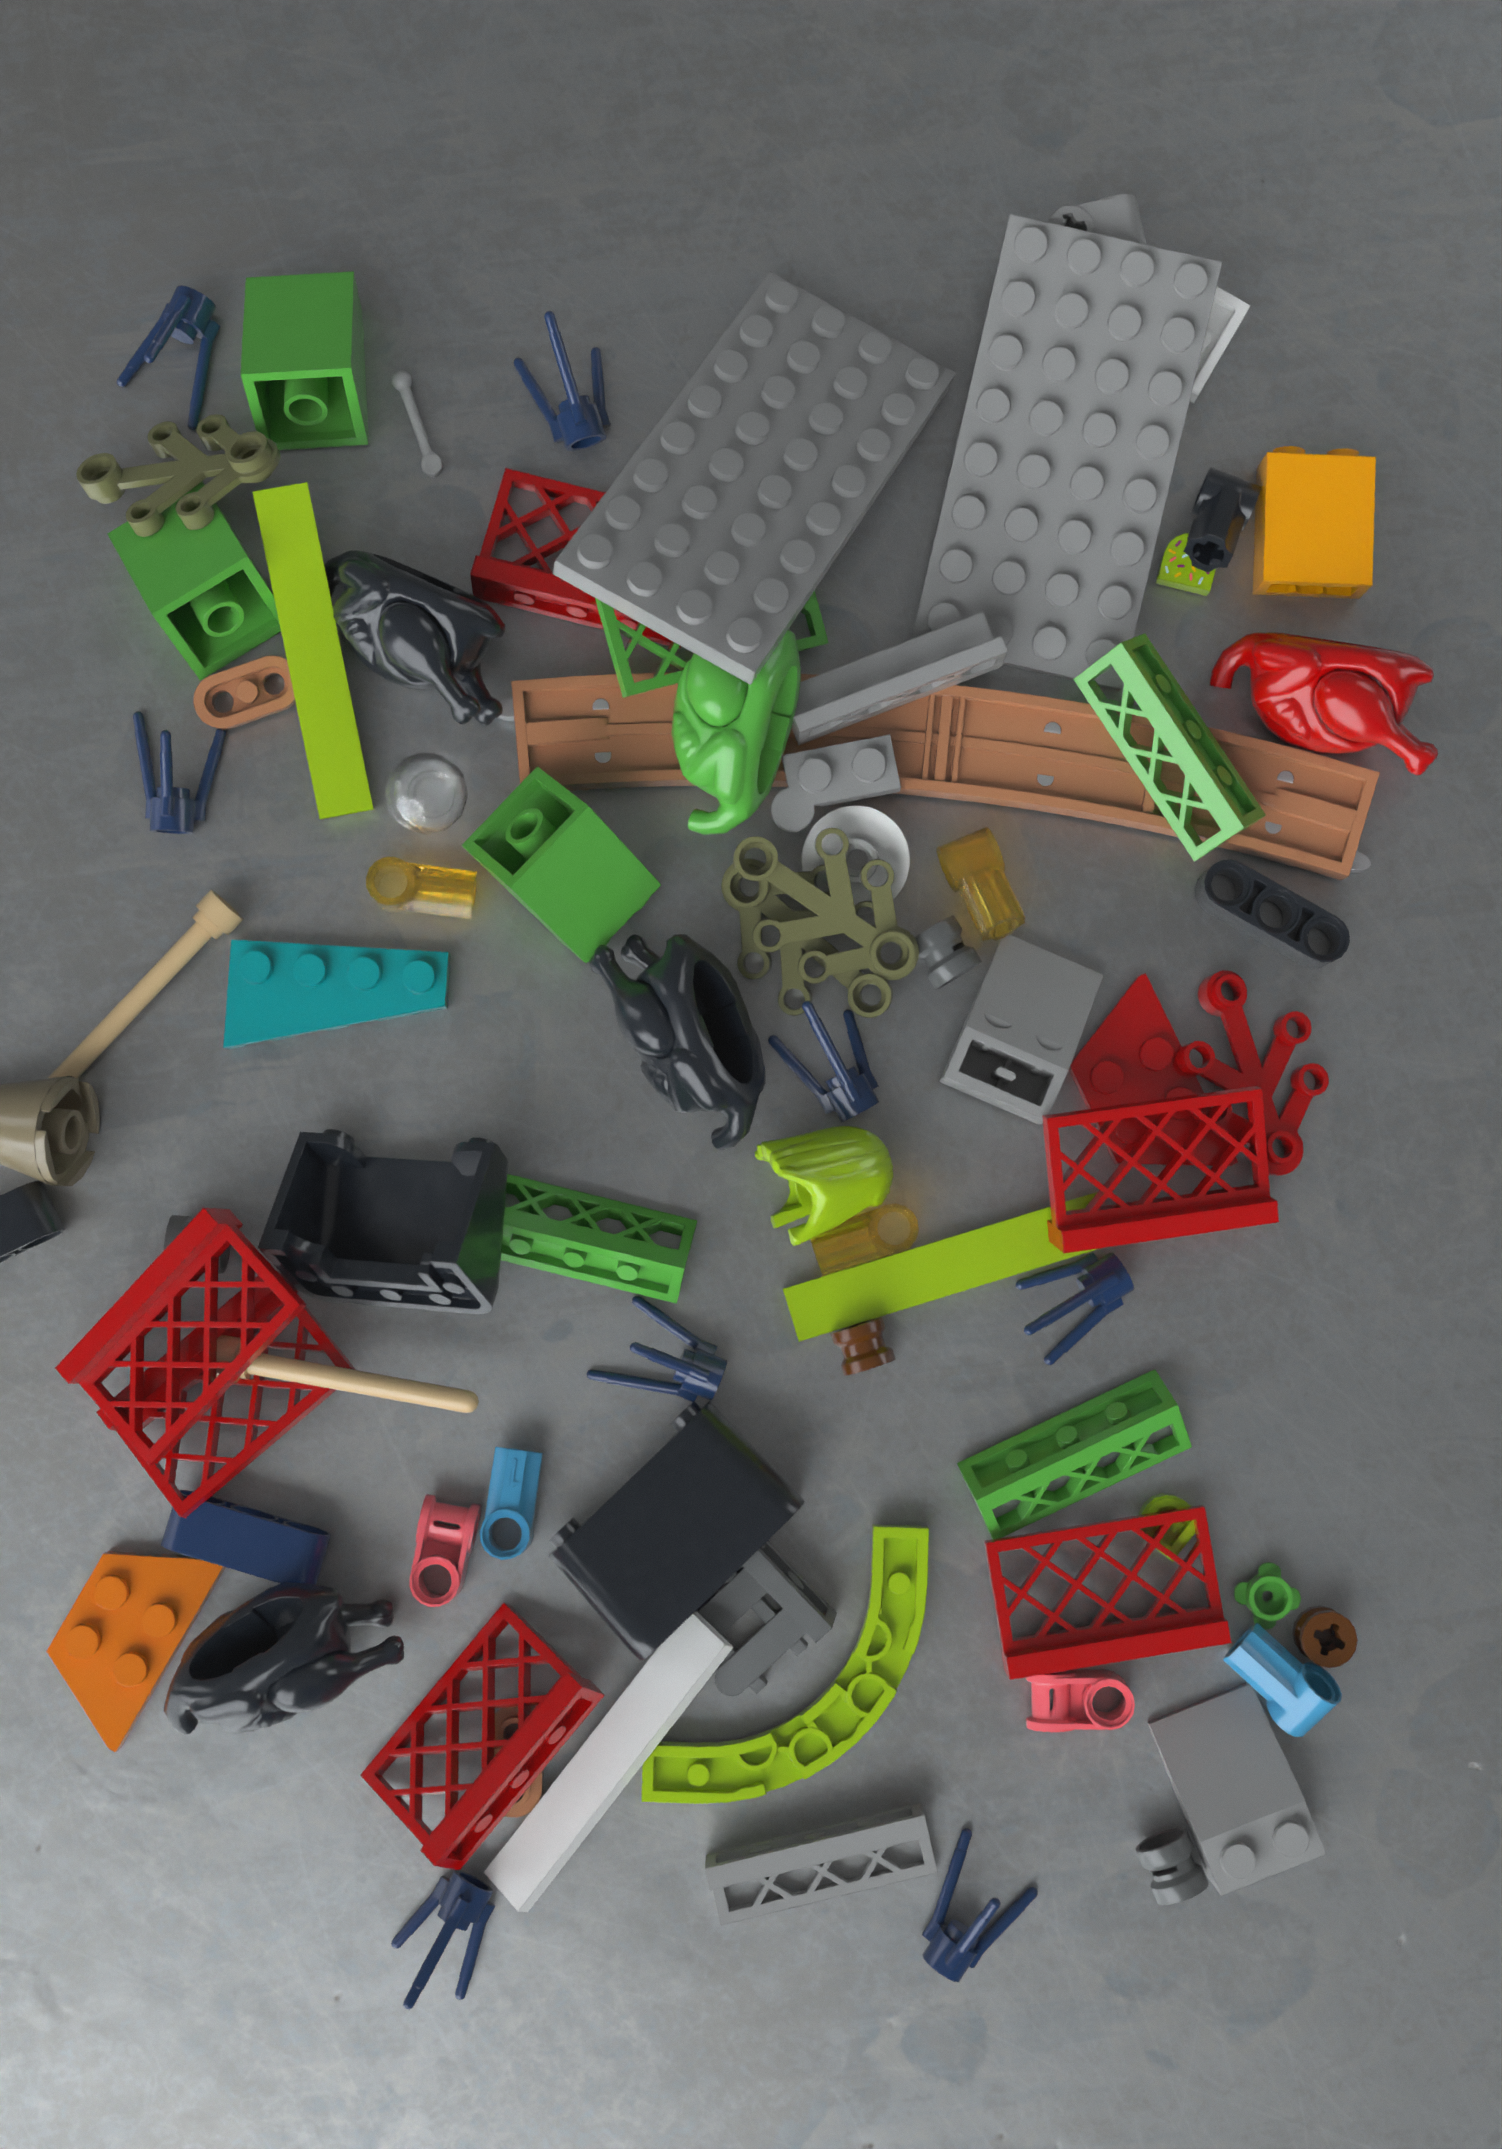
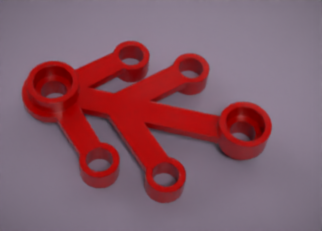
(1253, 1073)

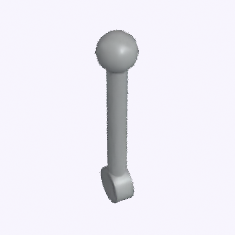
(430, 463)

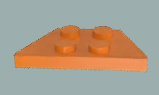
(128, 1633)

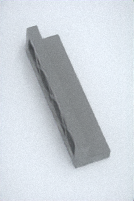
(896, 677)
(817, 1850)

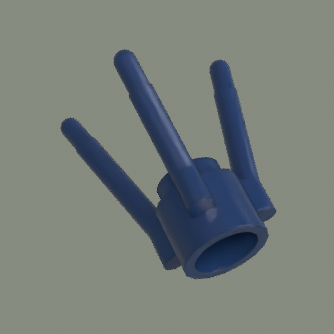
(184, 319)
(579, 420)
(170, 806)
(849, 1091)
(1102, 1283)
(696, 1371)
(462, 1901)
(957, 1946)

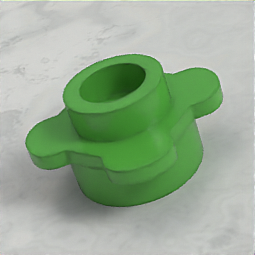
(1283, 1596)

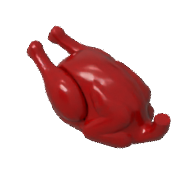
(1331, 693)

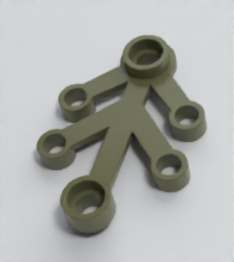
(246, 460)
(769, 904)
(834, 912)

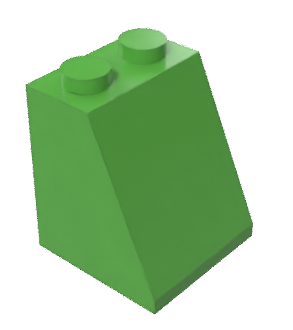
(305, 360)
(200, 588)
(562, 863)

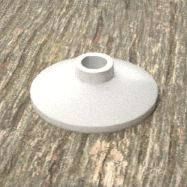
(870, 832)

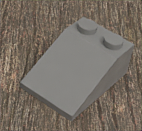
(1236, 1789)

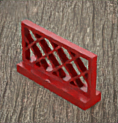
(534, 588)
(1165, 1216)
(144, 1305)
(192, 1349)
(1115, 1640)
(502, 1775)

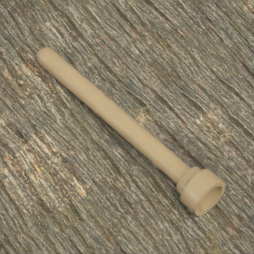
(212, 920)
(348, 1379)

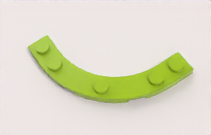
(836, 1718)

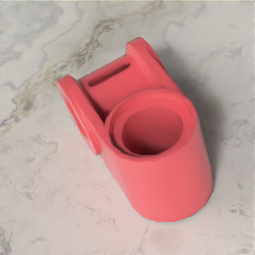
(443, 1546)
(1073, 1700)

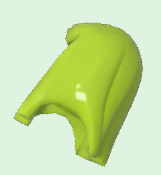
(828, 1176)

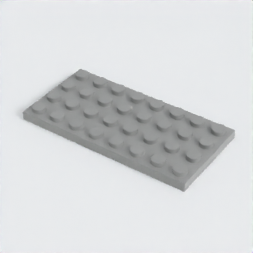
(1068, 444)
(755, 477)

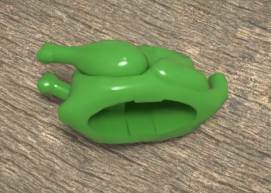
(734, 733)

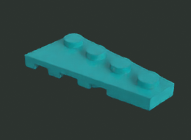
(311, 988)

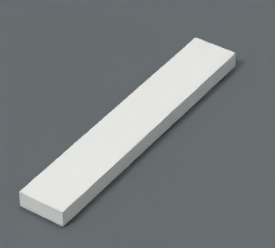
(607, 1761)

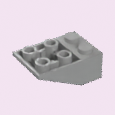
(1022, 1029)

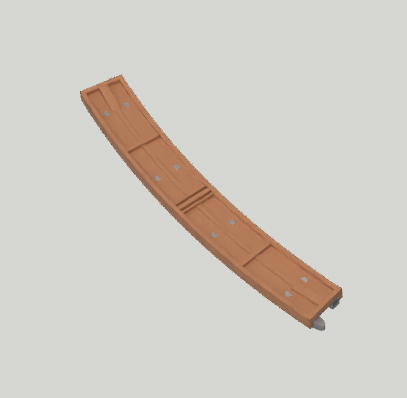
(971, 749)

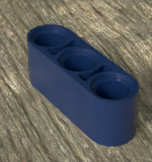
(248, 1541)

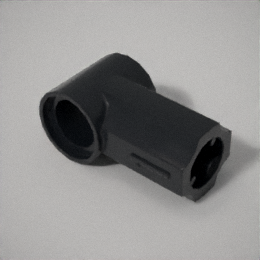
(1221, 515)

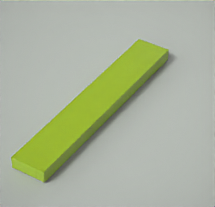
(313, 650)
(926, 1273)

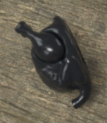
(416, 630)
(688, 1030)
(276, 1659)

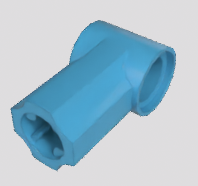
(511, 1495)
(1294, 1691)

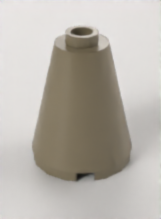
(48, 1128)

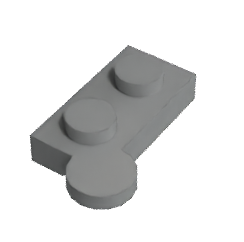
(833, 777)

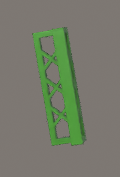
(1184, 735)
(585, 1252)
(1072, 1448)

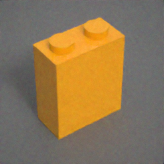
(1314, 524)

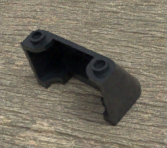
(390, 1225)
(675, 1530)

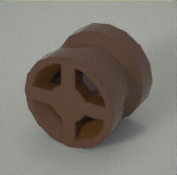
(863, 1346)
(1313, 1630)

